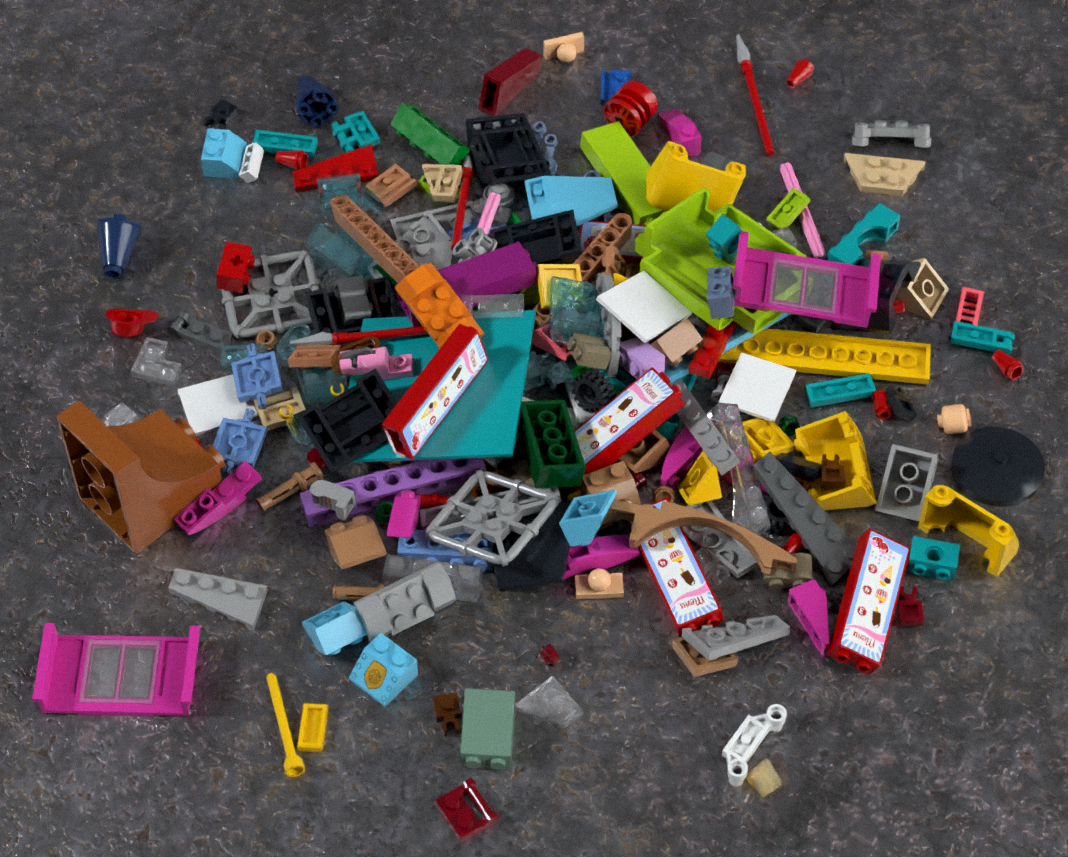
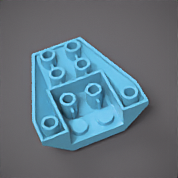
(585, 195)

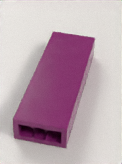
(491, 273)

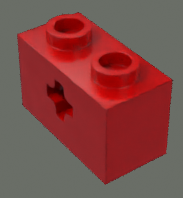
(234, 267)

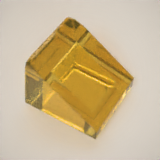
(764, 778)

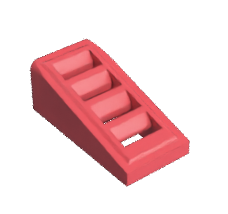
(973, 295)
(542, 339)

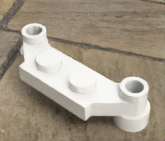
(747, 740)

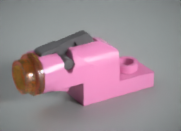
(367, 359)

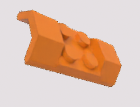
(434, 303)

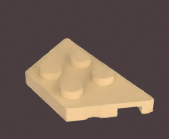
(883, 174)

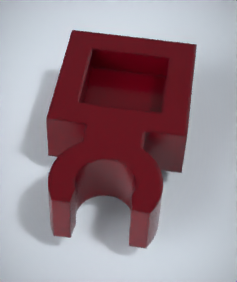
(909, 609)

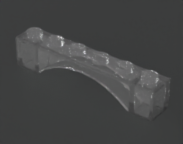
(748, 501)

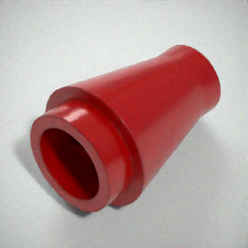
(801, 71)
(295, 159)
(1009, 366)

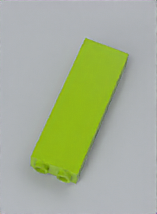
(618, 158)

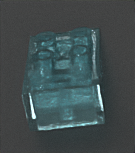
(573, 309)
(316, 384)

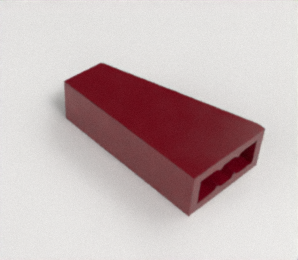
(508, 80)

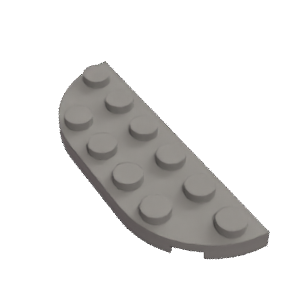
(611, 325)

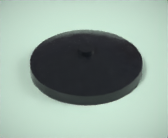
(997, 466)

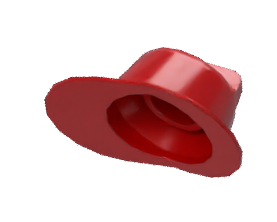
(129, 322)

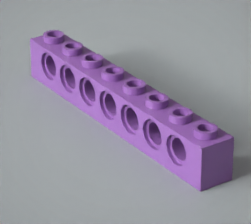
(428, 482)

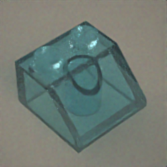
(339, 185)

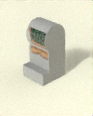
(333, 497)

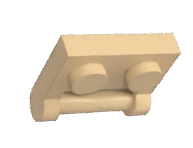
(269, 416)

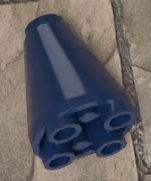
(314, 102)
(116, 243)

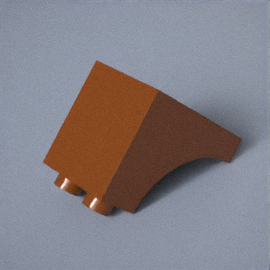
(137, 471)

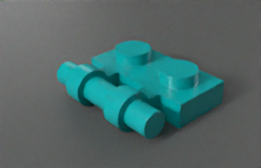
(360, 129)

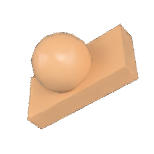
(564, 47)
(599, 585)

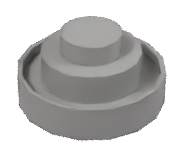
(504, 190)

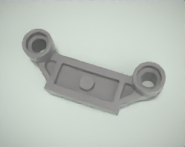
(900, 129)

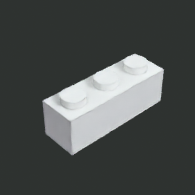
(251, 162)

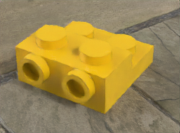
(766, 437)

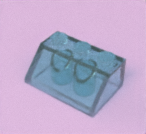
(338, 250)

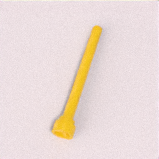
(293, 763)

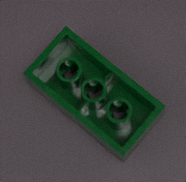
(550, 444)

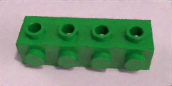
(428, 136)

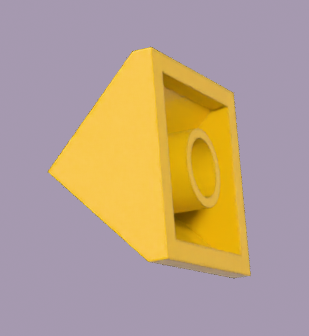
(701, 482)

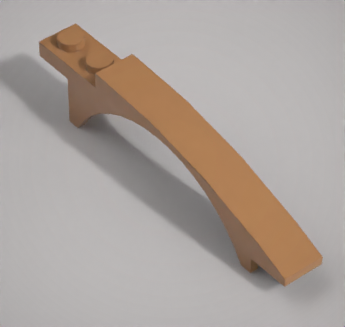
(650, 521)

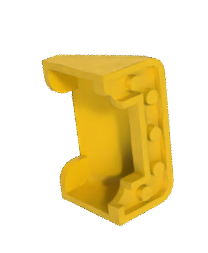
(675, 178)
(842, 437)
(947, 507)

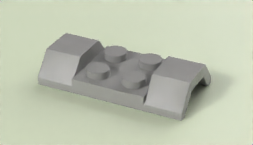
(406, 601)

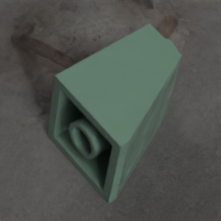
(488, 728)

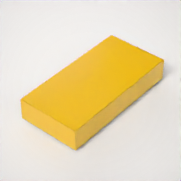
(312, 727)

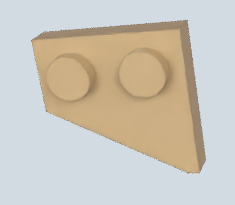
(443, 181)

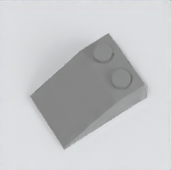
(906, 482)

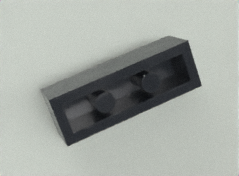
(800, 467)

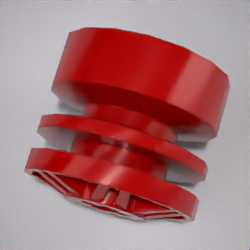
(631, 106)

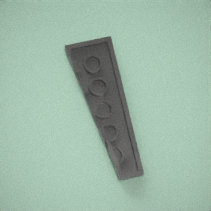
(816, 528)

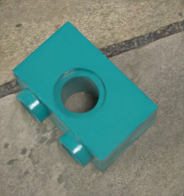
(724, 238)
(926, 550)

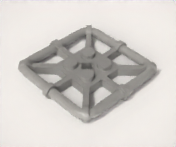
(282, 302)
(495, 529)

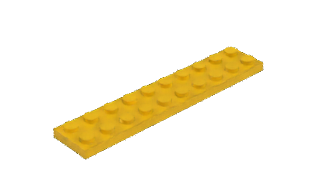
(838, 355)

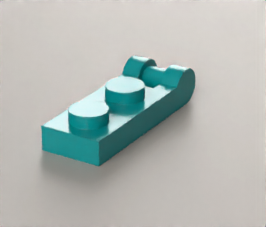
(982, 337)

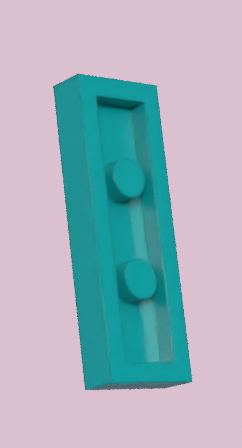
(276, 141)
(839, 390)

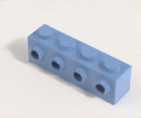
(420, 547)

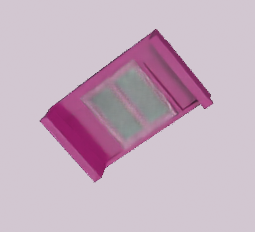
(805, 285)
(116, 674)

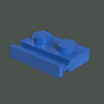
(612, 82)

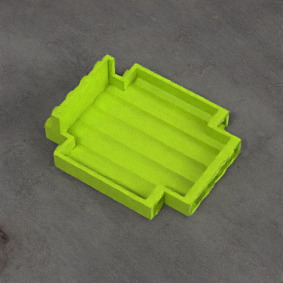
(679, 256)

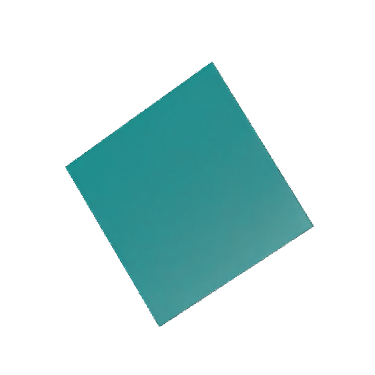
(488, 411)

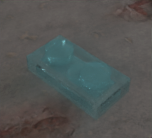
(238, 352)

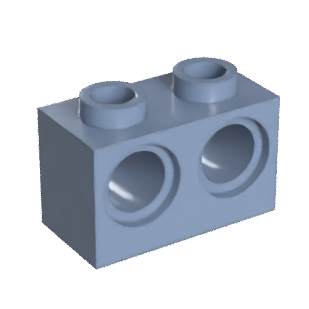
(720, 292)

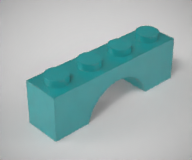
(877, 225)

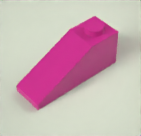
(681, 131)
(404, 514)
(810, 607)

